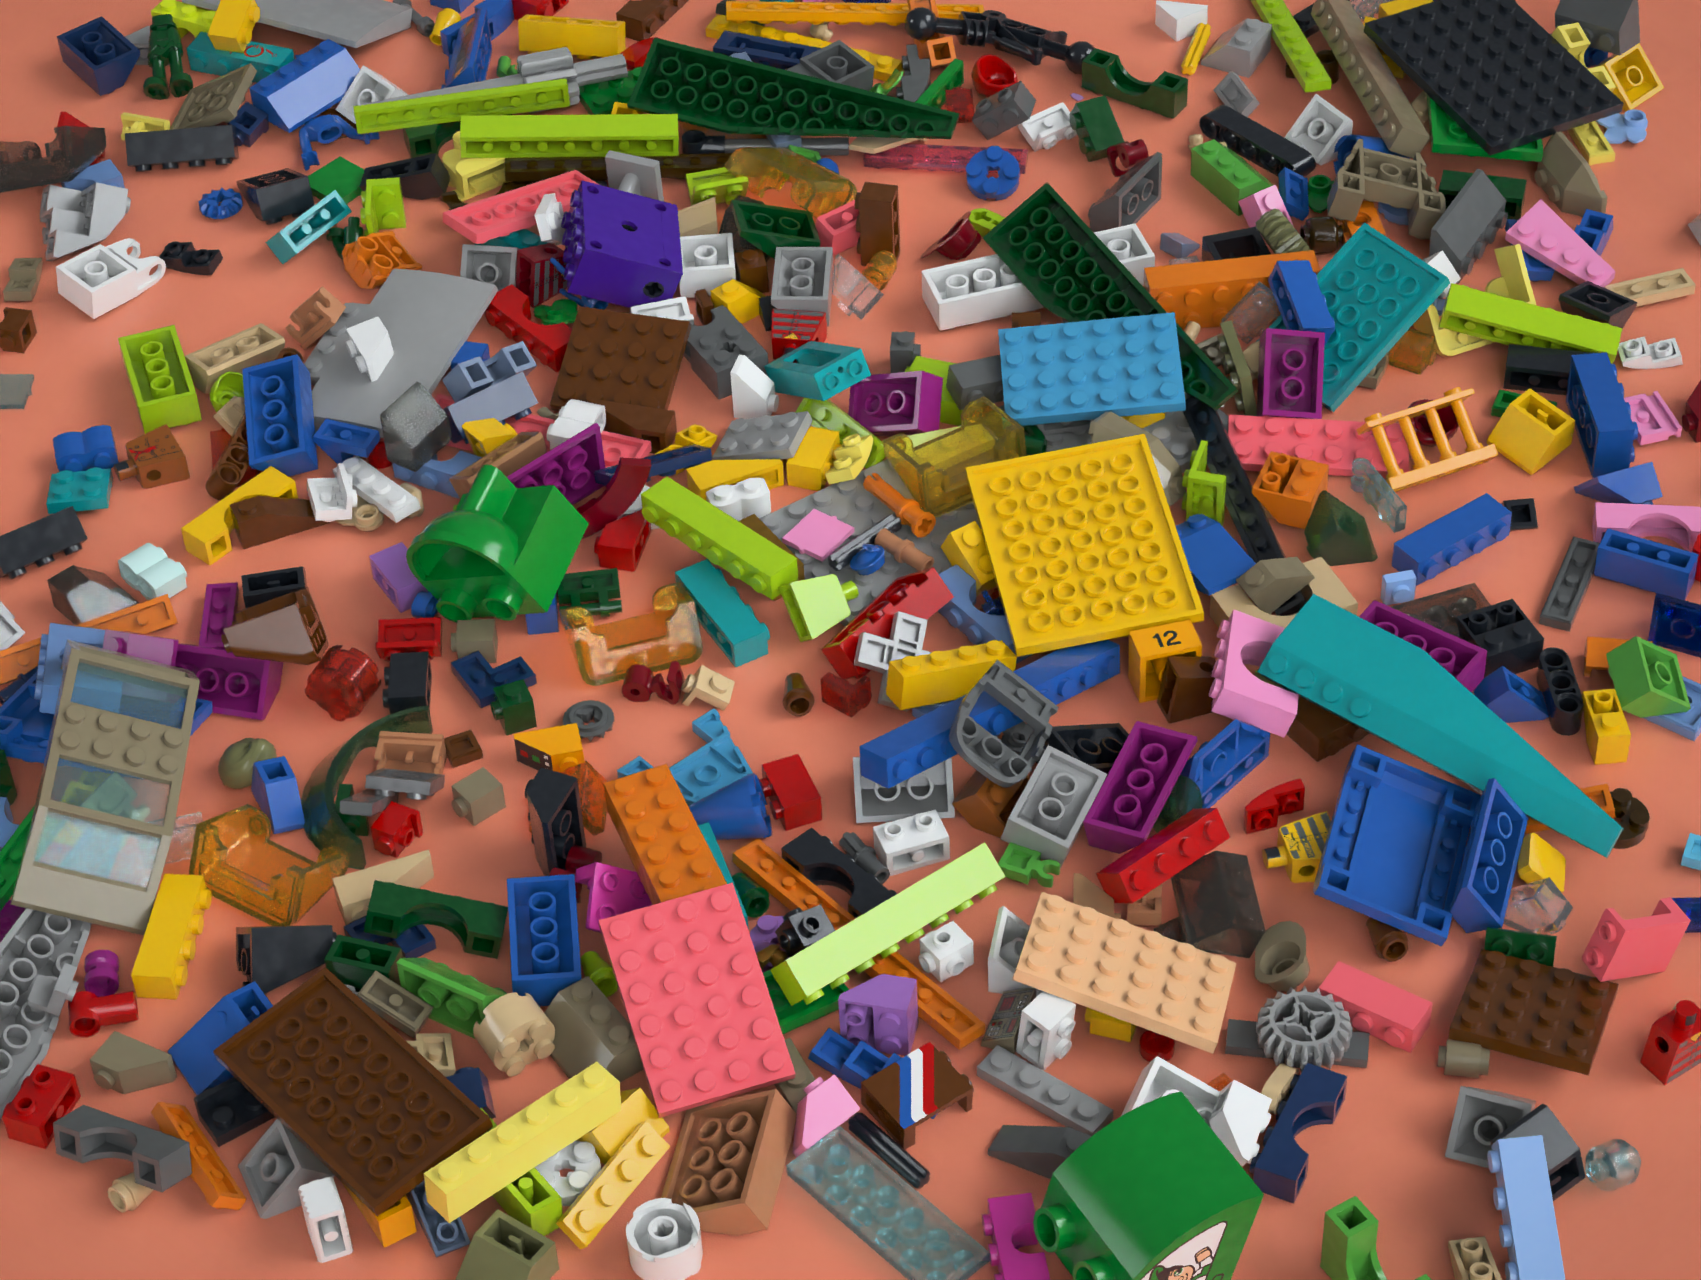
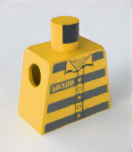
(1299, 847)

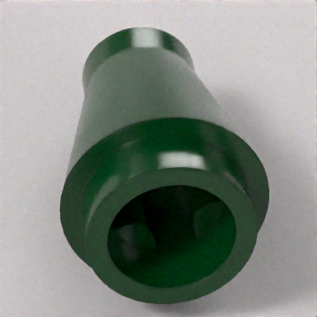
(753, 897)

